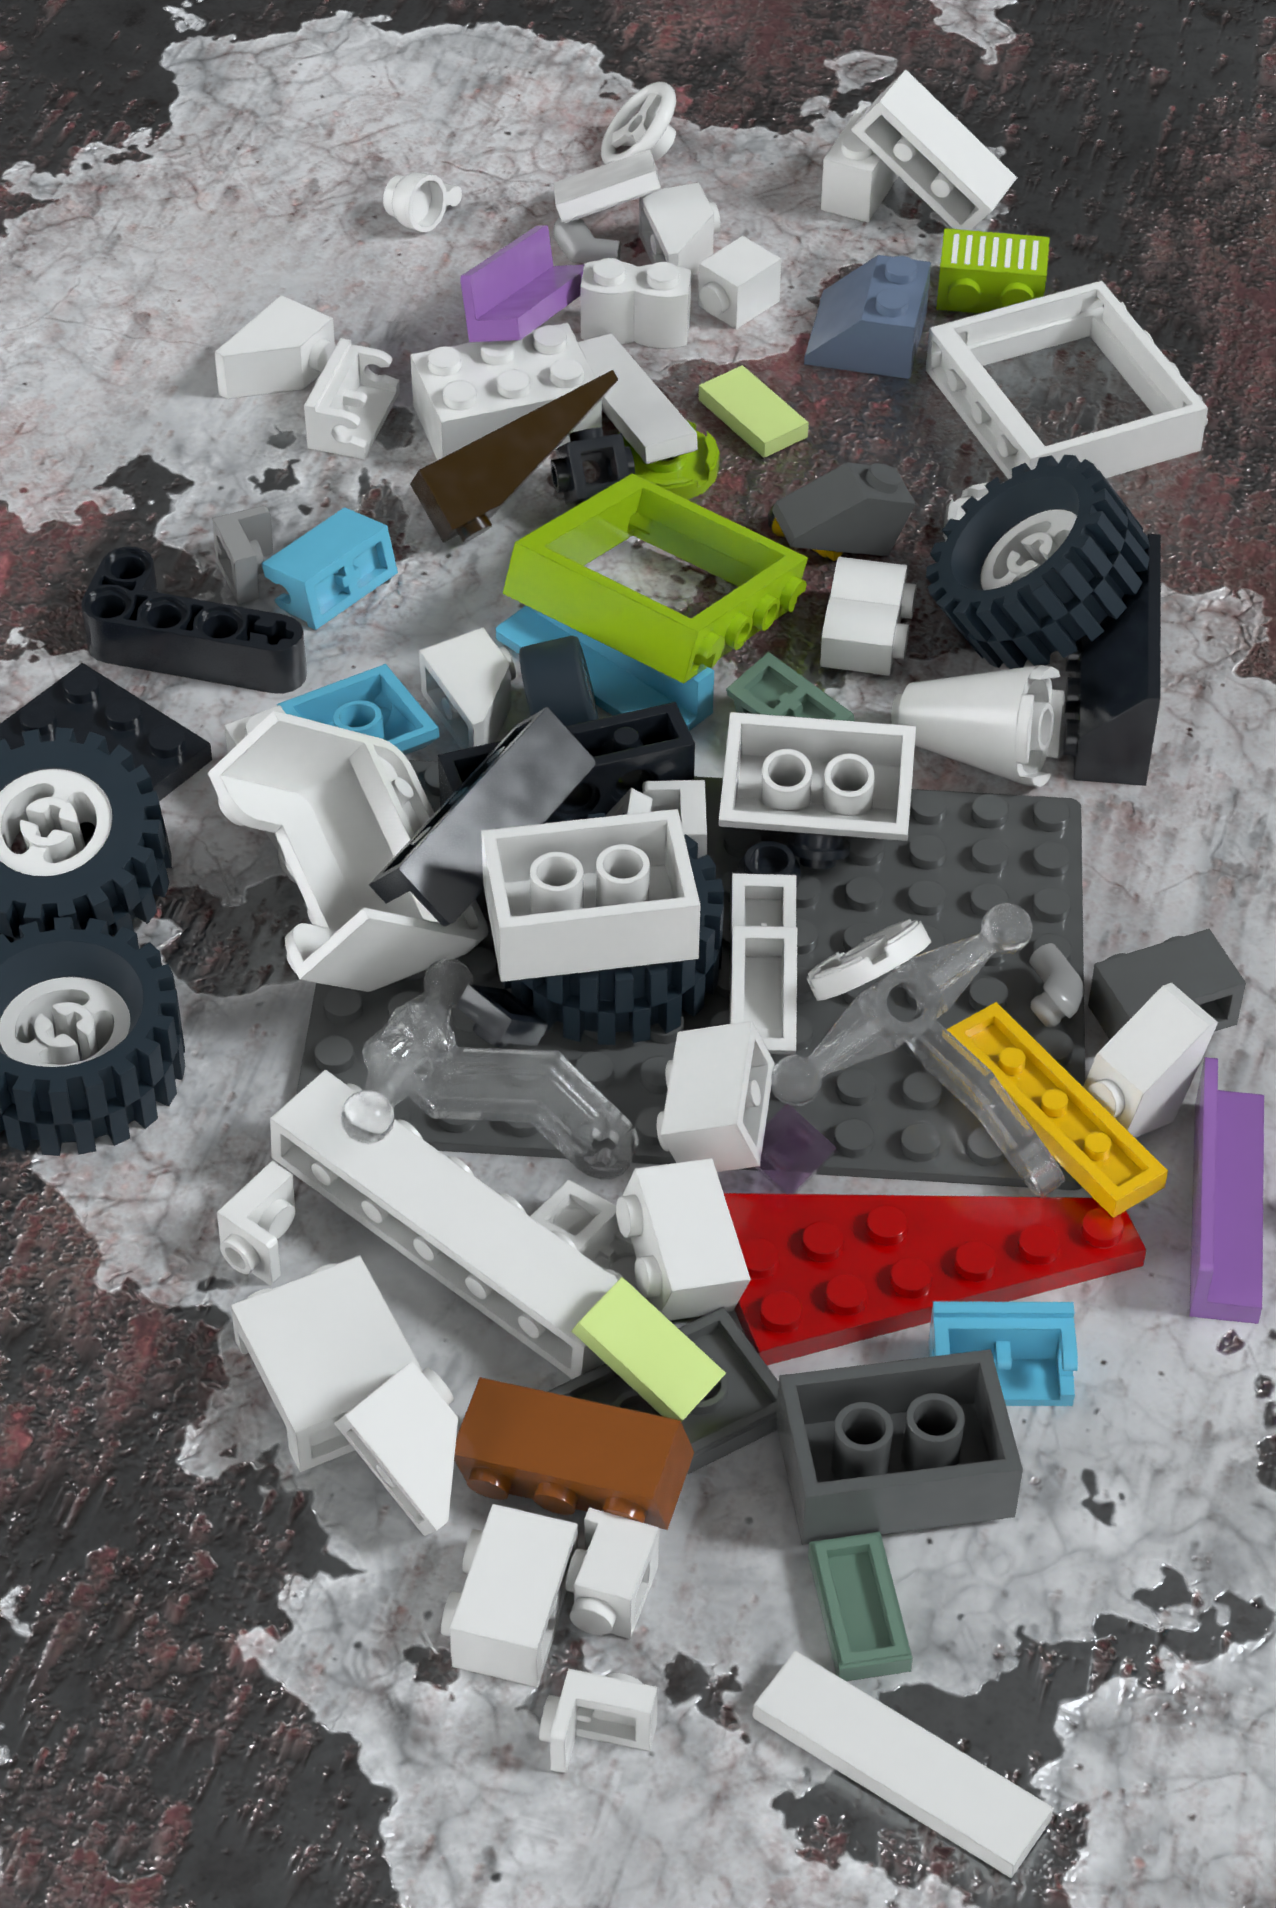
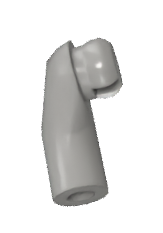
(580, 244)
(1061, 985)

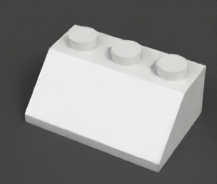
(818, 776)

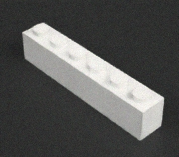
(446, 1223)

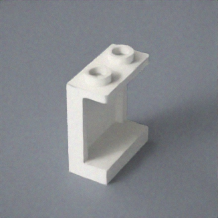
(321, 1352)

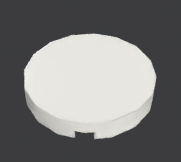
(868, 960)

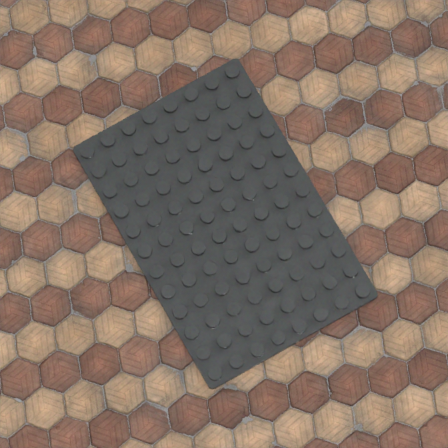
(879, 1114)

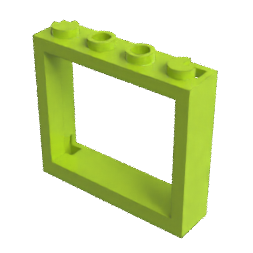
(552, 578)

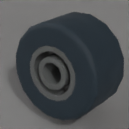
(558, 679)

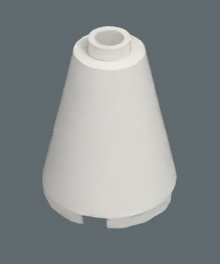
(989, 720)

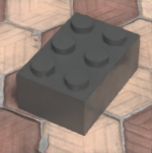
(898, 1446)

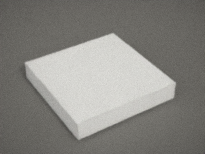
(606, 186)

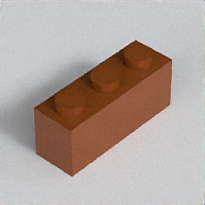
(572, 1453)

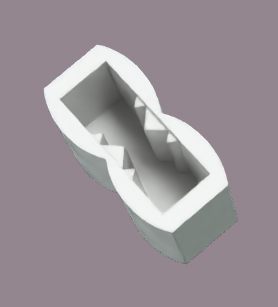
(636, 303)
(865, 616)

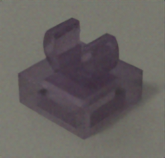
(792, 1151)

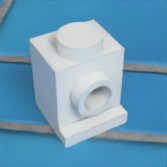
(612, 1573)

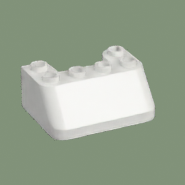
(340, 816)

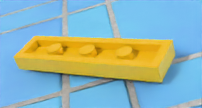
(1063, 1113)

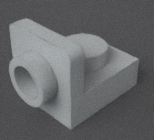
(240, 548)

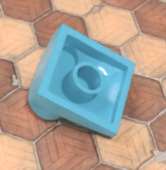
(370, 705)

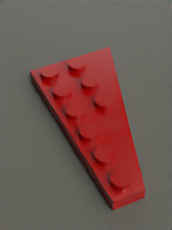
(874, 1264)

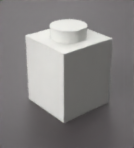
(739, 282)

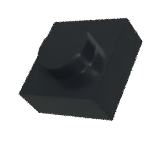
(501, 1017)

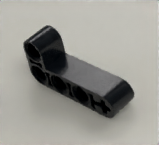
(185, 636)

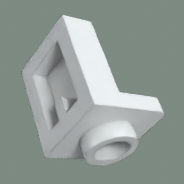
(689, 799)
(255, 1221)

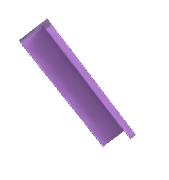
(517, 289)
(1227, 1202)

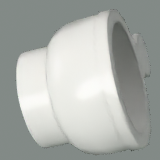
(419, 200)

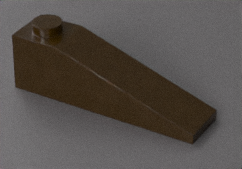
(480, 477)

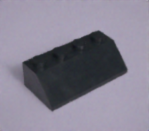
(1118, 687)

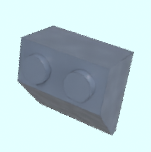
(872, 318)

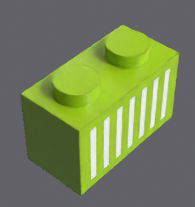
(990, 270)

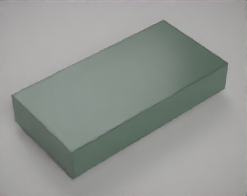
(859, 1607)

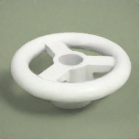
(645, 129)

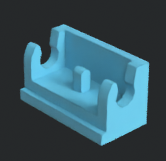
(332, 566)
(1028, 1341)

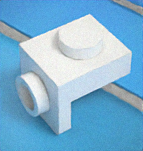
(601, 1709)

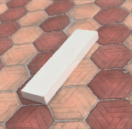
(637, 404)
(903, 1763)

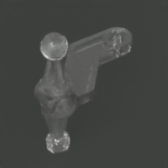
(936, 983)
(420, 1060)

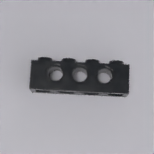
(626, 753)

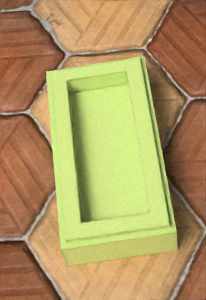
(753, 411)
(648, 1351)

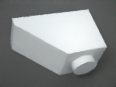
(678, 226)
(275, 351)
(468, 686)
(1151, 1061)
(409, 1442)

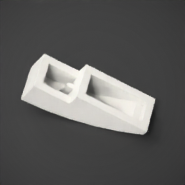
(764, 957)

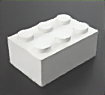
(488, 384)
(590, 895)

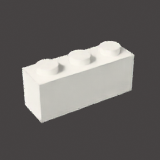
(934, 153)

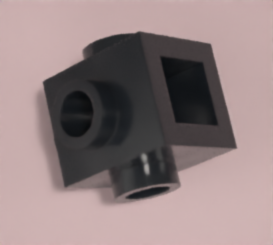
(605, 453)

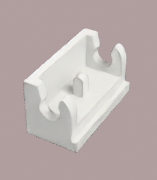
(350, 401)

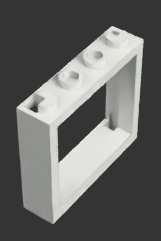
(966, 345)

